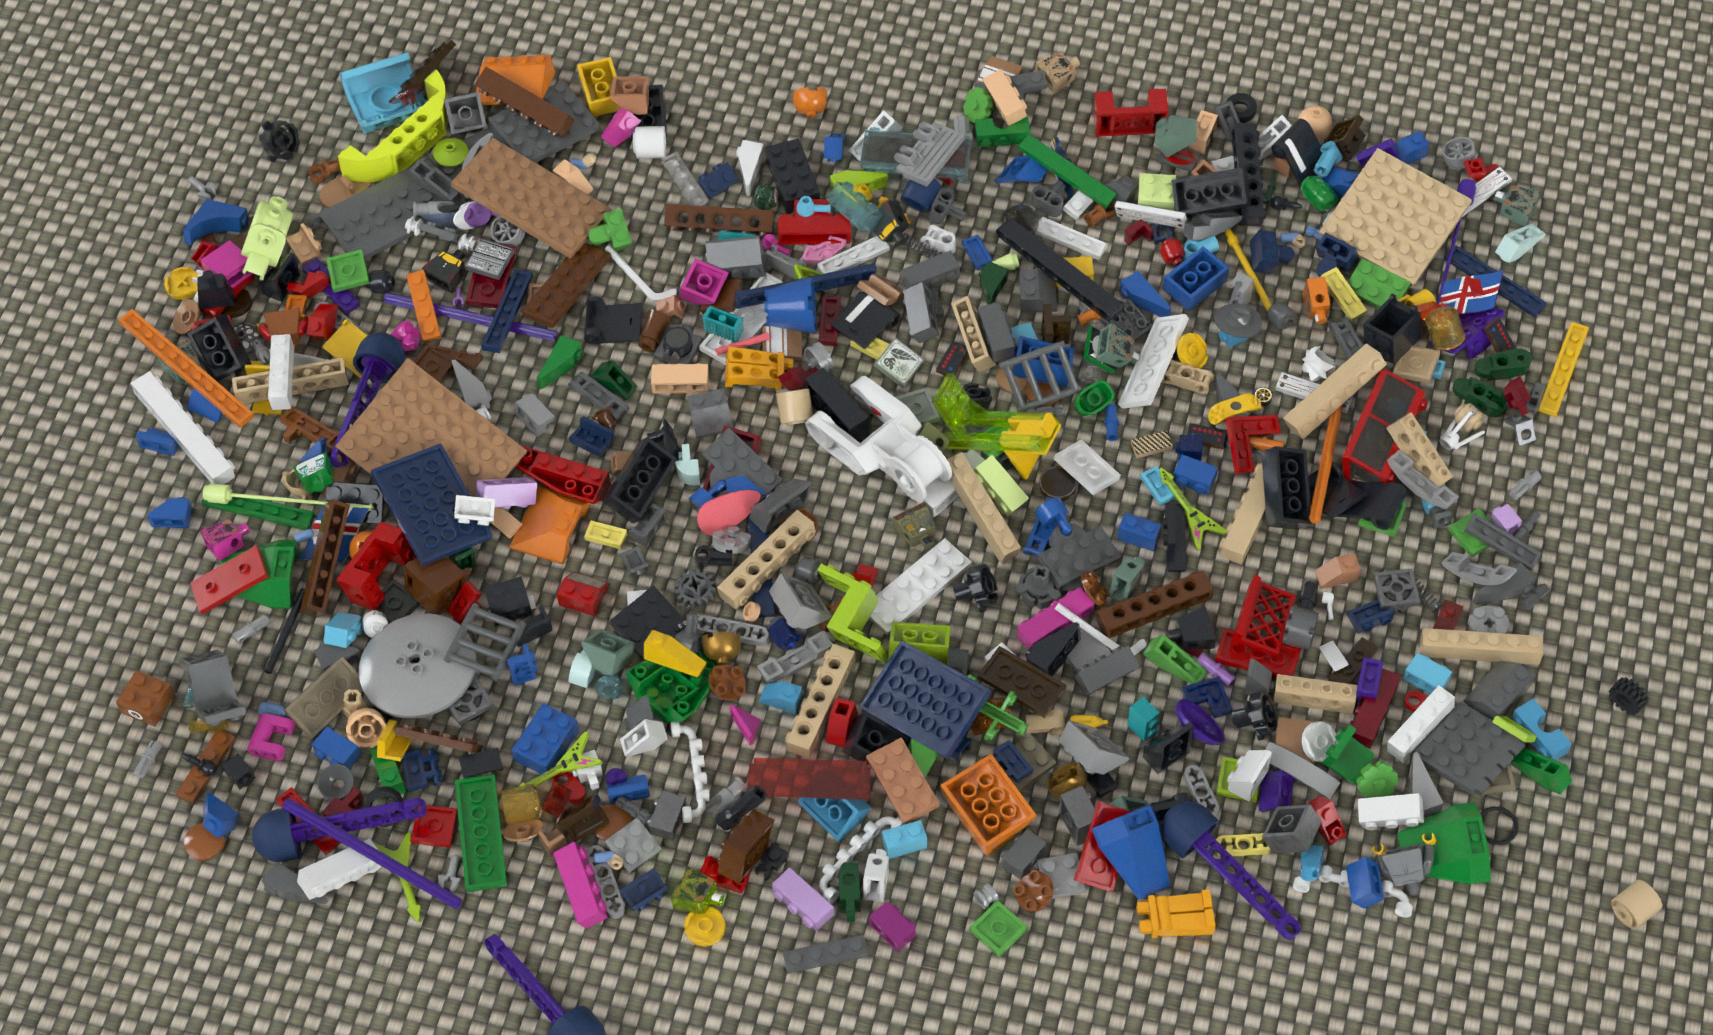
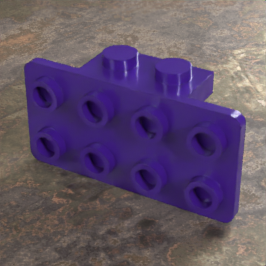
(1476, 338)

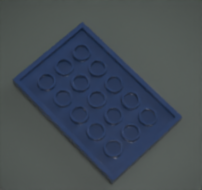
(423, 499)
(925, 699)

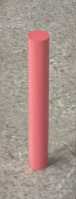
(743, 343)

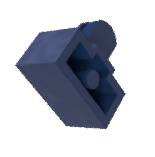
(1267, 253)
(1335, 254)

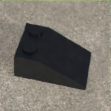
(656, 110)
(1053, 650)
(869, 735)
(1169, 747)

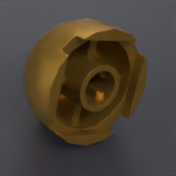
(721, 646)
(1066, 779)

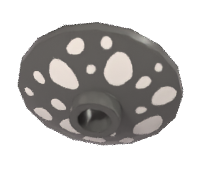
(249, 334)

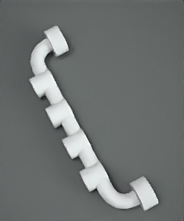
(697, 762)
(858, 844)
(1403, 908)

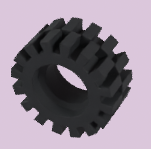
(1628, 696)

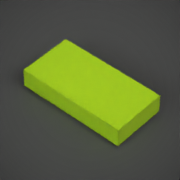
(1514, 728)

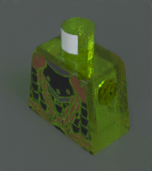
(696, 893)

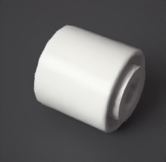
(649, 142)

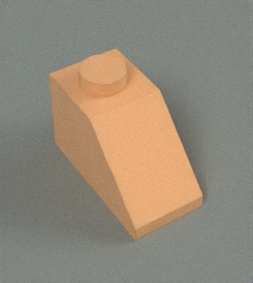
(572, 175)

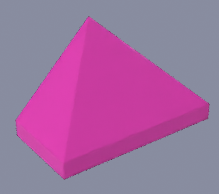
(745, 722)

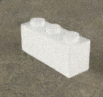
(1391, 811)

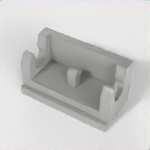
(782, 262)
(1242, 289)
(534, 414)

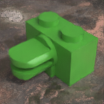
(613, 230)

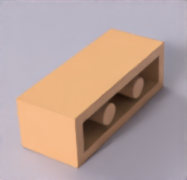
(1005, 97)
(680, 378)

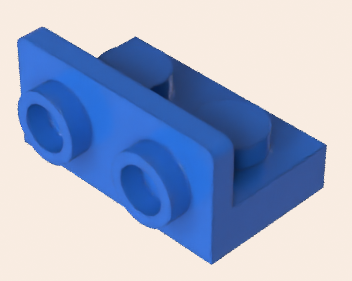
(523, 666)

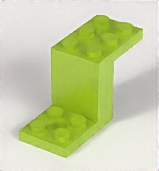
(853, 612)

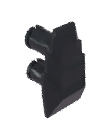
(667, 435)

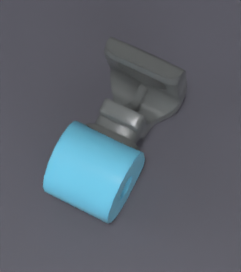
(1438, 514)

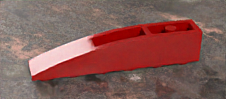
(565, 475)

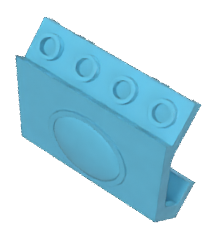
(371, 88)

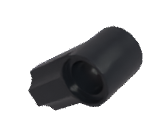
(714, 558)
(1162, 807)

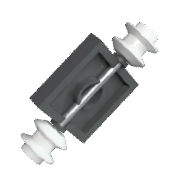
(448, 233)

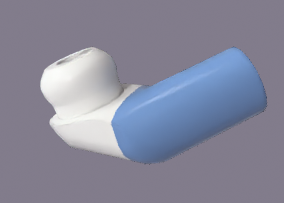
(305, 535)

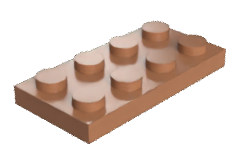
(902, 781)

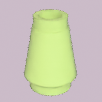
(1008, 261)

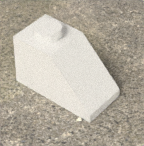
(643, 737)

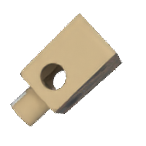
(1058, 71)

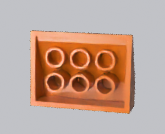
(529, 72)
(987, 804)

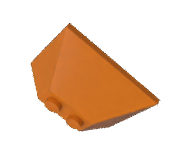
(549, 525)

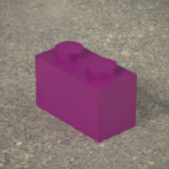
(892, 926)

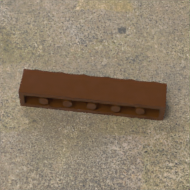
(525, 102)
(324, 558)

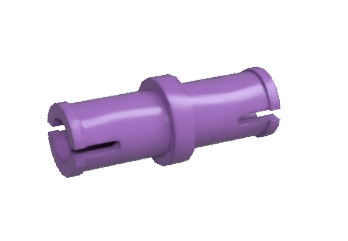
(1216, 669)

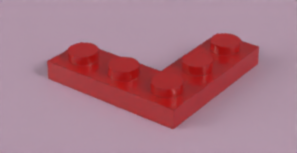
(1239, 431)

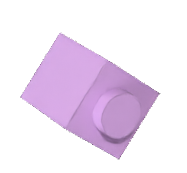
(1506, 519)

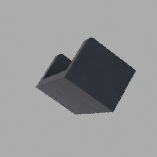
(534, 627)

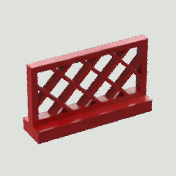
(1249, 608)

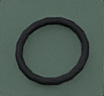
(1513, 819)

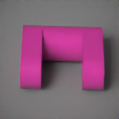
(266, 725)

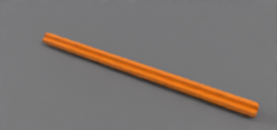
(1325, 466)

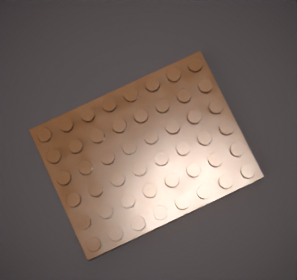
(420, 413)

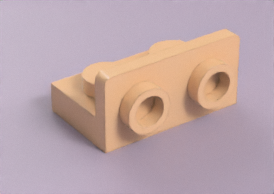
(304, 245)

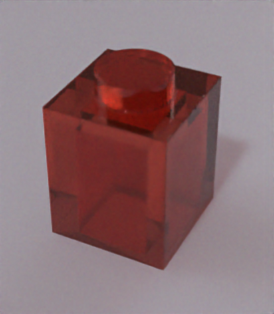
(556, 799)

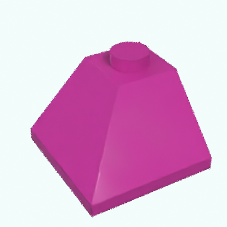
(702, 283)

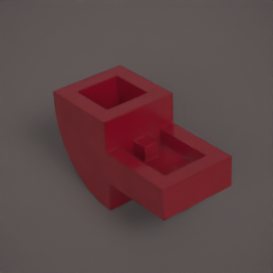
(795, 378)
(1517, 395)
(350, 803)

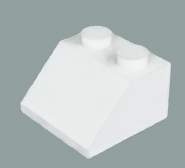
(1249, 773)

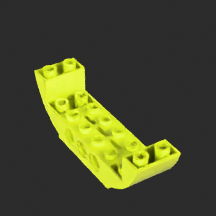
(405, 143)

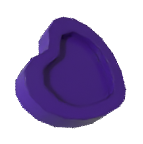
(615, 776)

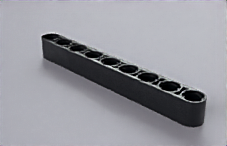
(1059, 269)

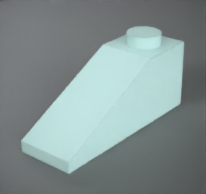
(1519, 242)

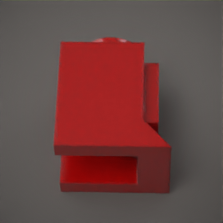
(202, 251)

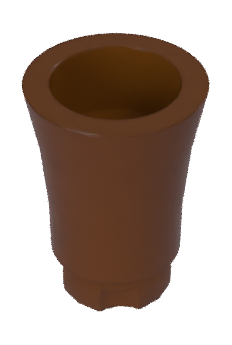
(653, 330)

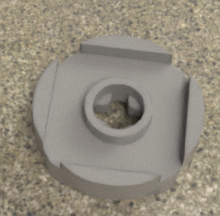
(731, 539)
(1492, 614)

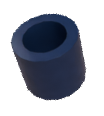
(919, 196)

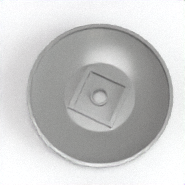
(417, 688)

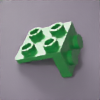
(1347, 755)

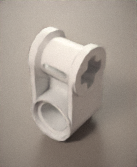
(939, 239)

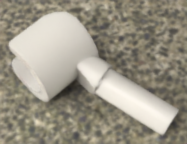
(1328, 599)

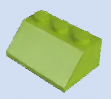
(928, 638)

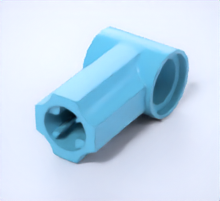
(1329, 157)
(1191, 247)

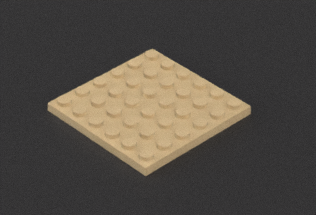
(1396, 216)

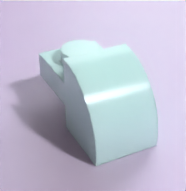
(686, 468)
(581, 670)

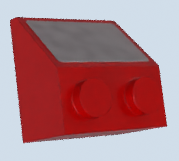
(581, 593)

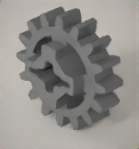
(686, 593)

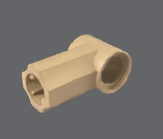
(353, 702)
(1053, 722)

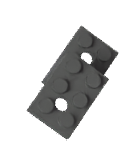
(212, 687)

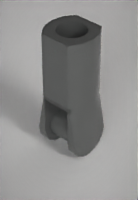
(1536, 396)

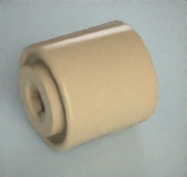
(794, 406)
(1636, 904)

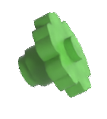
(978, 104)
(1377, 780)

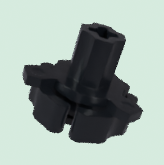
(276, 140)
(977, 585)
(1257, 712)

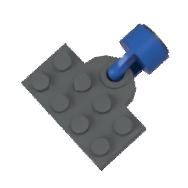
(733, 459)
(1071, 547)

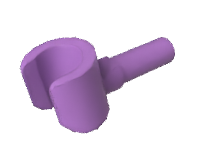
(458, 299)

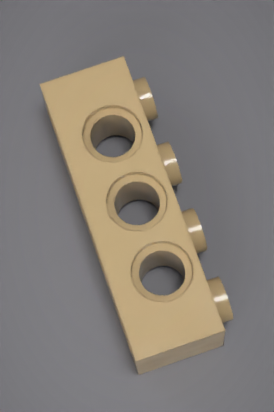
(972, 334)
(1417, 446)
(1315, 693)

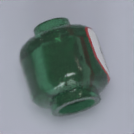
(765, 197)

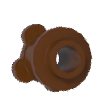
(605, 418)

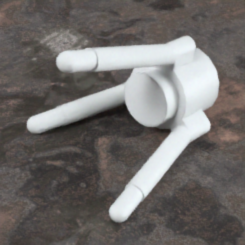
(1450, 438)

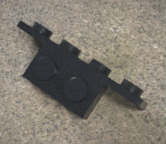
(1175, 537)

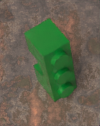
(989, 135)

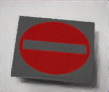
(1183, 159)

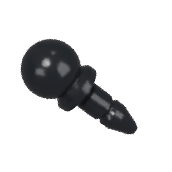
(1278, 203)
(207, 768)

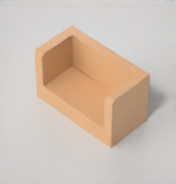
(1206, 124)

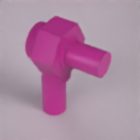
(767, 243)

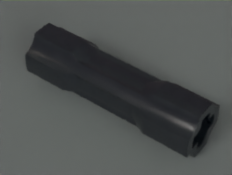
(732, 814)

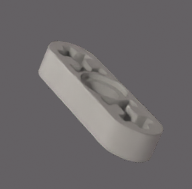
(1201, 783)

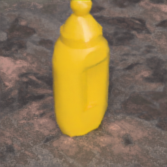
(1090, 720)

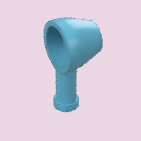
(806, 207)

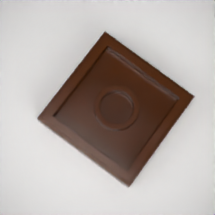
(726, 297)

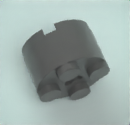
(1300, 627)

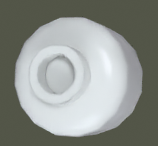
(374, 622)

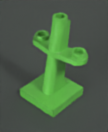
(1002, 717)

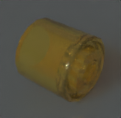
(1445, 328)
(521, 804)

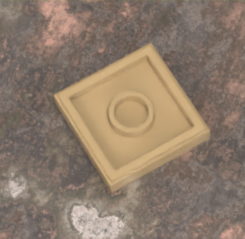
(1417, 364)

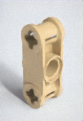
(1188, 377)

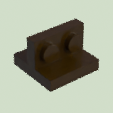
(1347, 136)
(1055, 327)
(583, 818)

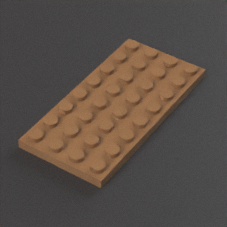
(530, 197)

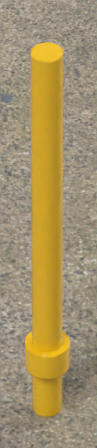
(1234, 242)

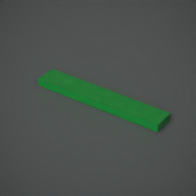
(1067, 171)
(267, 511)

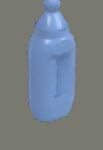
(272, 709)

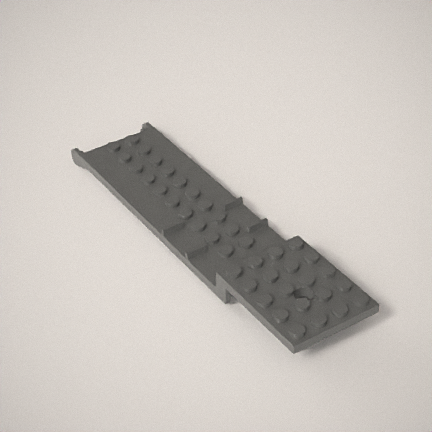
(379, 213)

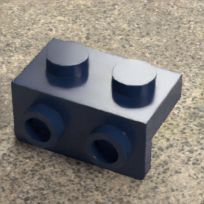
(718, 180)
(592, 437)
(1369, 616)
(643, 890)

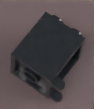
(1393, 329)

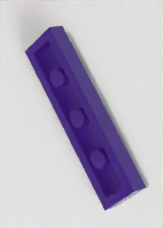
(344, 299)

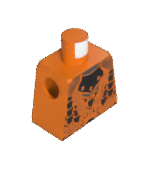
(1316, 299)

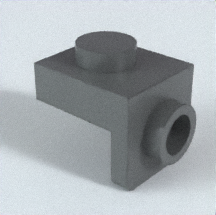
(634, 561)

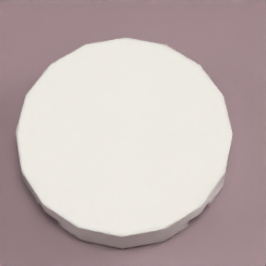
(1317, 739)

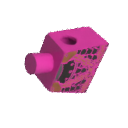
(224, 538)

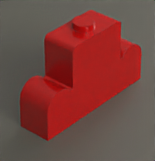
(814, 228)

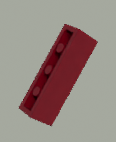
(1373, 711)

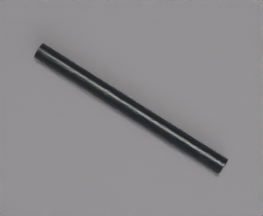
(285, 633)

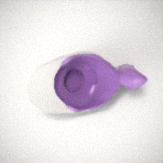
(472, 215)

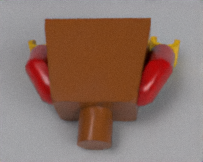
(283, 323)

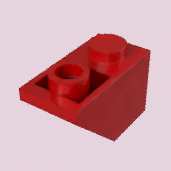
(840, 721)
(1331, 825)

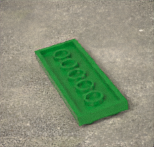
(480, 833)

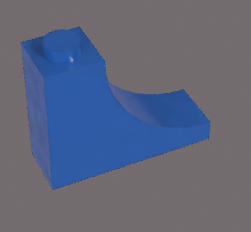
(215, 217)

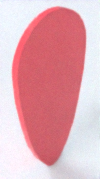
(726, 510)

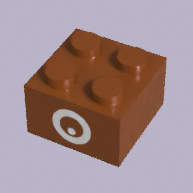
(145, 698)

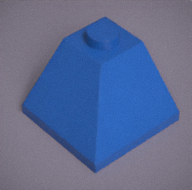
(1023, 171)
(1341, 179)

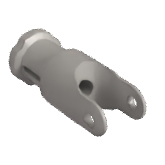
(429, 208)
(727, 796)

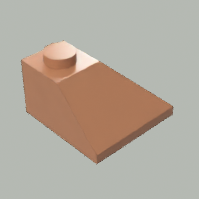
(631, 93)

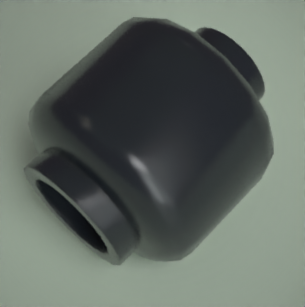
(380, 281)

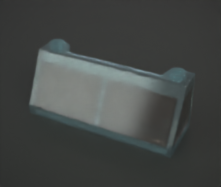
(881, 147)

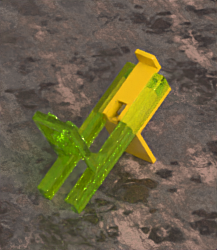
(1023, 444)

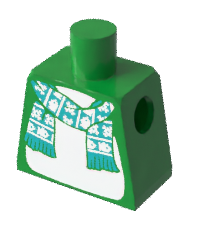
(315, 473)

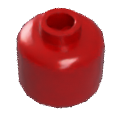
(1172, 252)

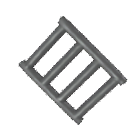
(1041, 353)
(502, 657)

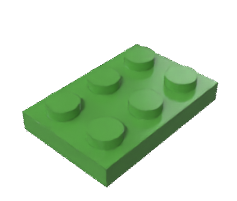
(1376, 283)

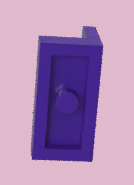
(1369, 678)
(1275, 791)

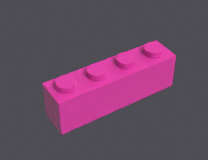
(1051, 621)
(580, 885)

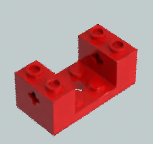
(1115, 121)
(359, 576)

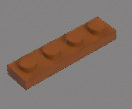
(214, 751)

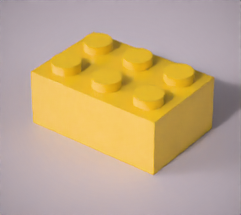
(596, 83)

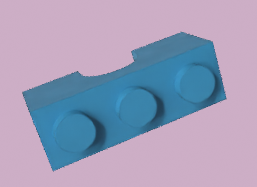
(1547, 744)

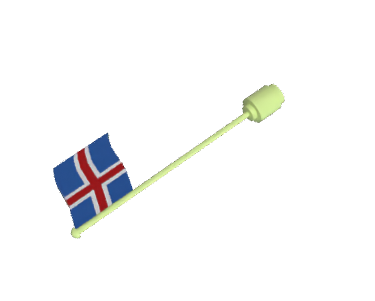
(222, 494)

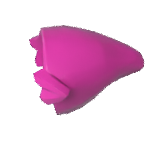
(407, 335)

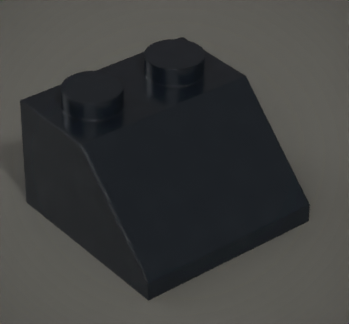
(277, 278)
(508, 599)

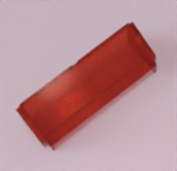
(811, 778)

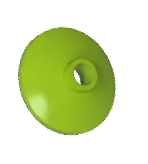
(450, 152)

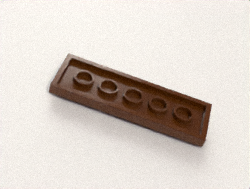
(566, 285)

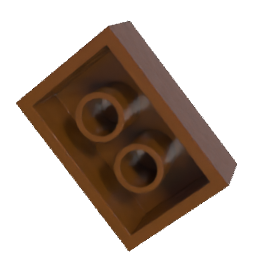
(745, 846)

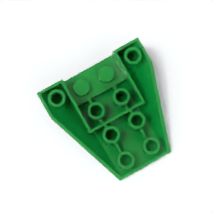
(276, 589)
(670, 692)
(1460, 844)

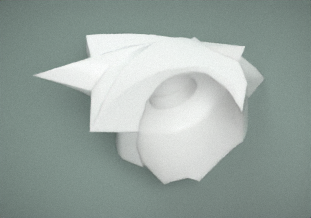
(1318, 364)

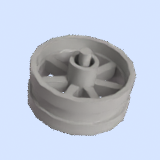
(1459, 148)
(506, 229)
(819, 356)

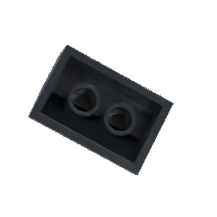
(219, 348)

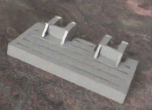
(929, 154)

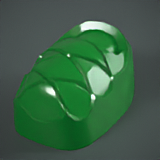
(1319, 193)
(1094, 398)

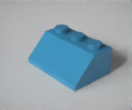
(836, 815)

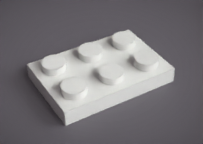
(1087, 467)

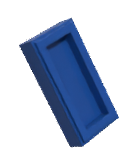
(976, 251)

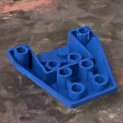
(1136, 850)

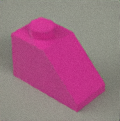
(620, 127)

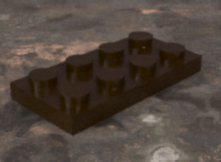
(427, 66)
(1032, 686)

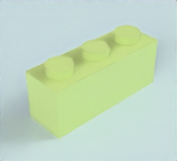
(1000, 486)

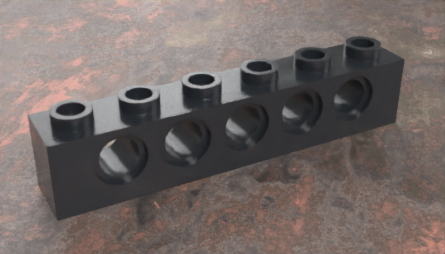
(1242, 134)

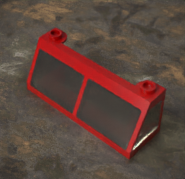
(1371, 442)

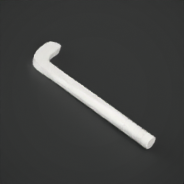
(638, 281)
(1095, 633)

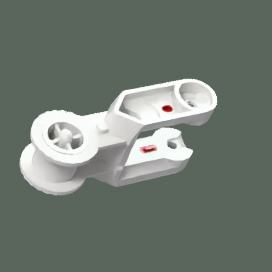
(892, 447)

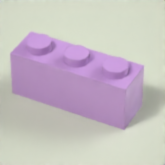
(508, 491)
(802, 899)

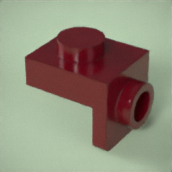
(1137, 230)

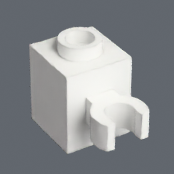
(589, 774)

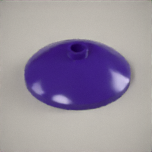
(1204, 726)

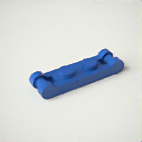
(1038, 535)

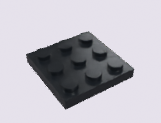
(645, 614)

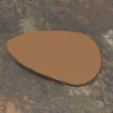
(340, 190)

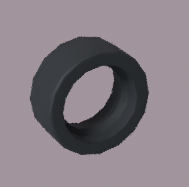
(383, 791)

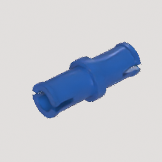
(1111, 422)

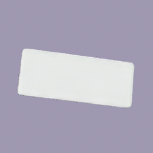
(1333, 656)

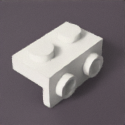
(474, 509)

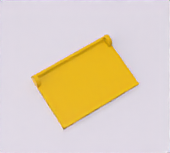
(345, 344)

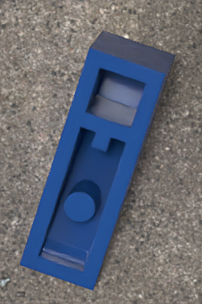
(1412, 147)
(1143, 295)

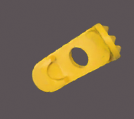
(1223, 410)

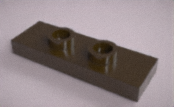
(1355, 657)

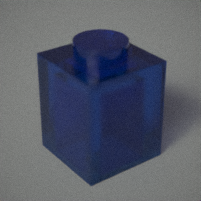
(1190, 446)
(783, 634)

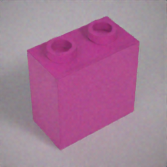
(228, 261)

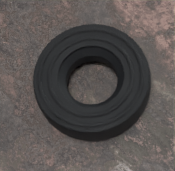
(1249, 101)

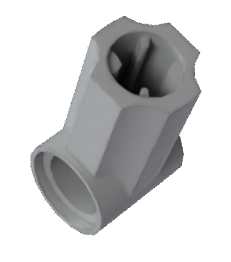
(962, 125)

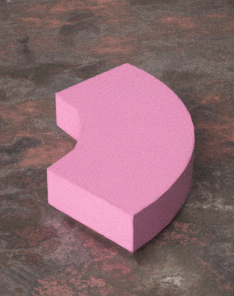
(818, 253)

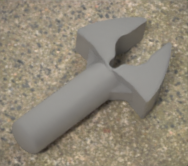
(203, 188)
(451, 875)

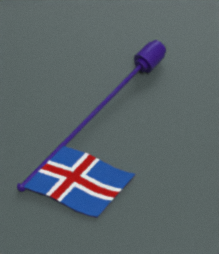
(1463, 300)

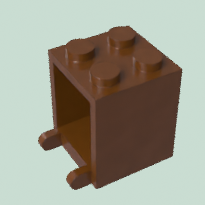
(434, 584)

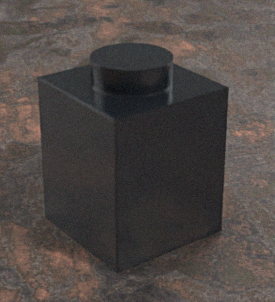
(239, 771)

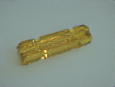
(194, 726)

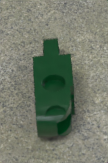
(1512, 362)
(1481, 395)
(849, 889)

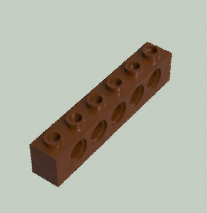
(673, 212)
(1112, 626)

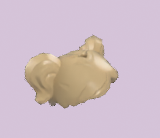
(295, 486)

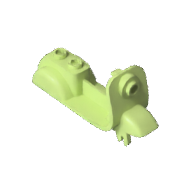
(266, 236)

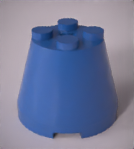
(792, 306)

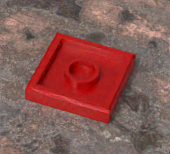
(435, 827)

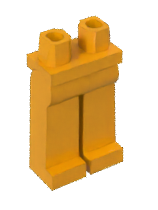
(755, 367)
(1177, 915)

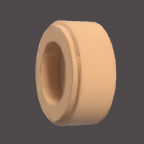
(751, 611)

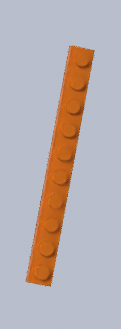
(186, 368)

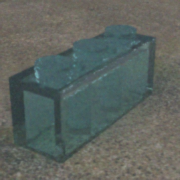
(854, 206)

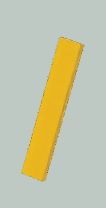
(1563, 369)

